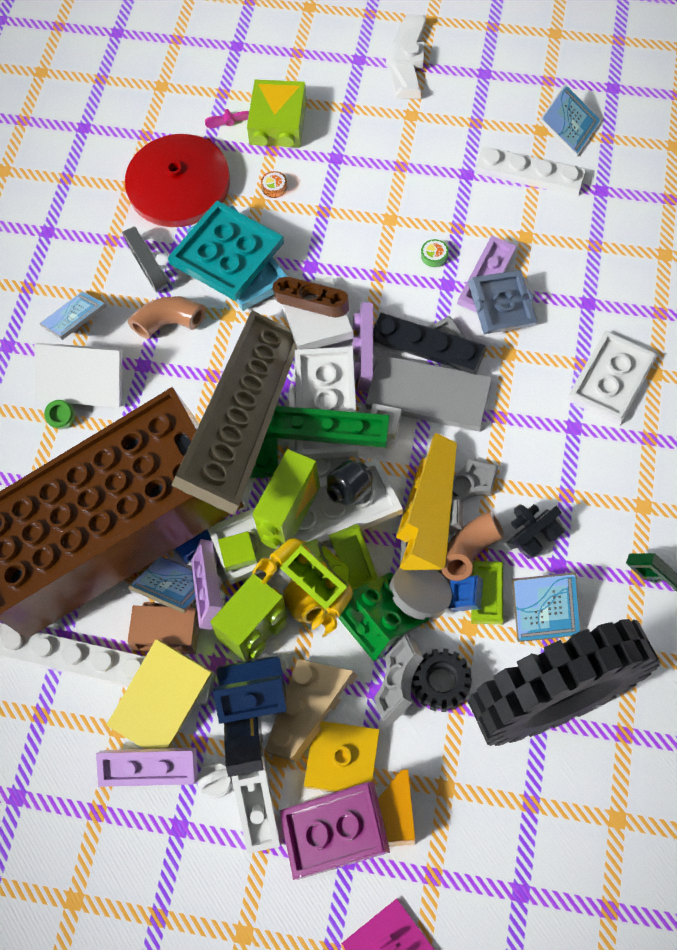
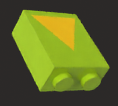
(277, 113)
(286, 499)

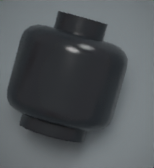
(349, 483)

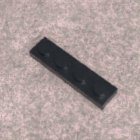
(428, 343)

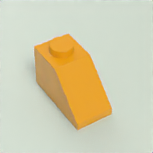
(397, 811)

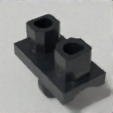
(545, 522)

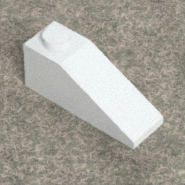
(256, 810)

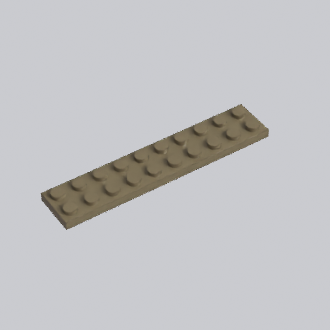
(238, 415)

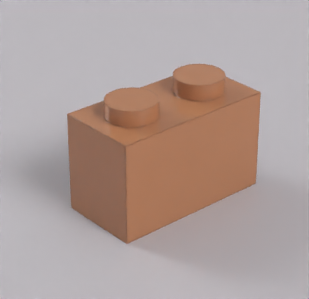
(163, 623)

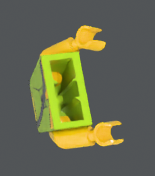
(316, 573)

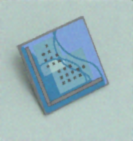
(72, 315)

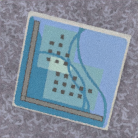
(570, 120)

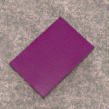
(334, 831)

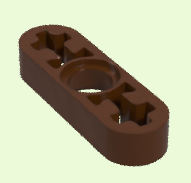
(328, 302)

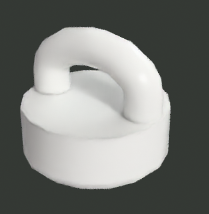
(214, 780)

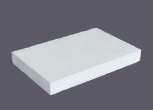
(314, 329)
(78, 374)
(612, 377)

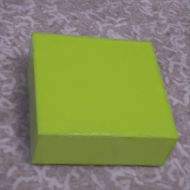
(237, 551)

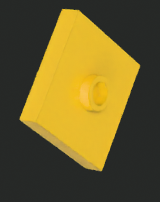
(341, 757)

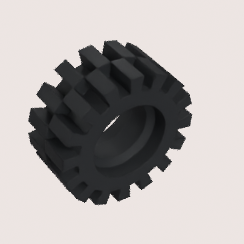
(447, 699)

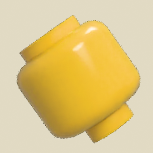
(301, 604)

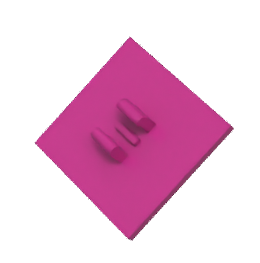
(388, 931)

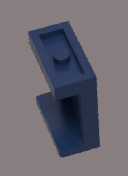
(249, 689)

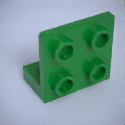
(376, 618)

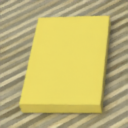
(159, 697)

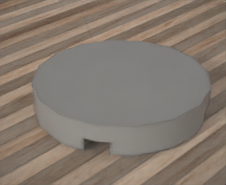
(421, 592)

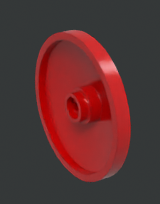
(177, 179)

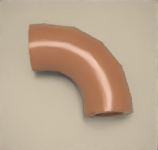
(166, 311)
(469, 543)

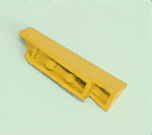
(429, 508)

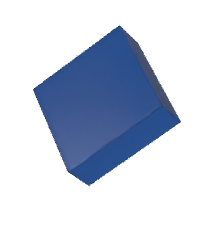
(466, 594)

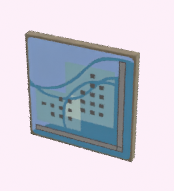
(167, 584)
(546, 606)

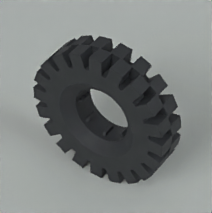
(563, 681)

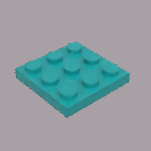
(226, 250)

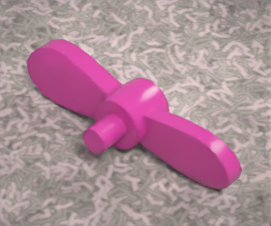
(227, 119)

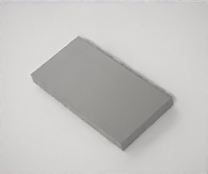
(430, 392)

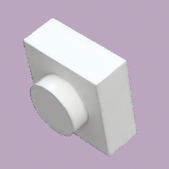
(394, 415)

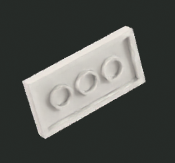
(327, 383)

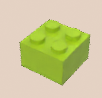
(250, 619)

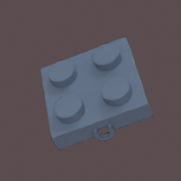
(502, 301)

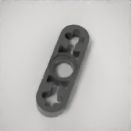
(145, 259)

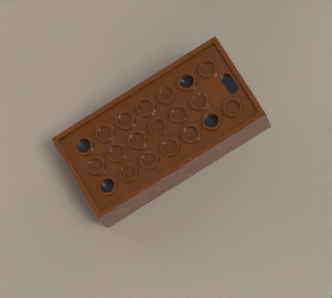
(97, 515)

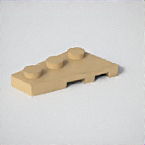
(309, 698)

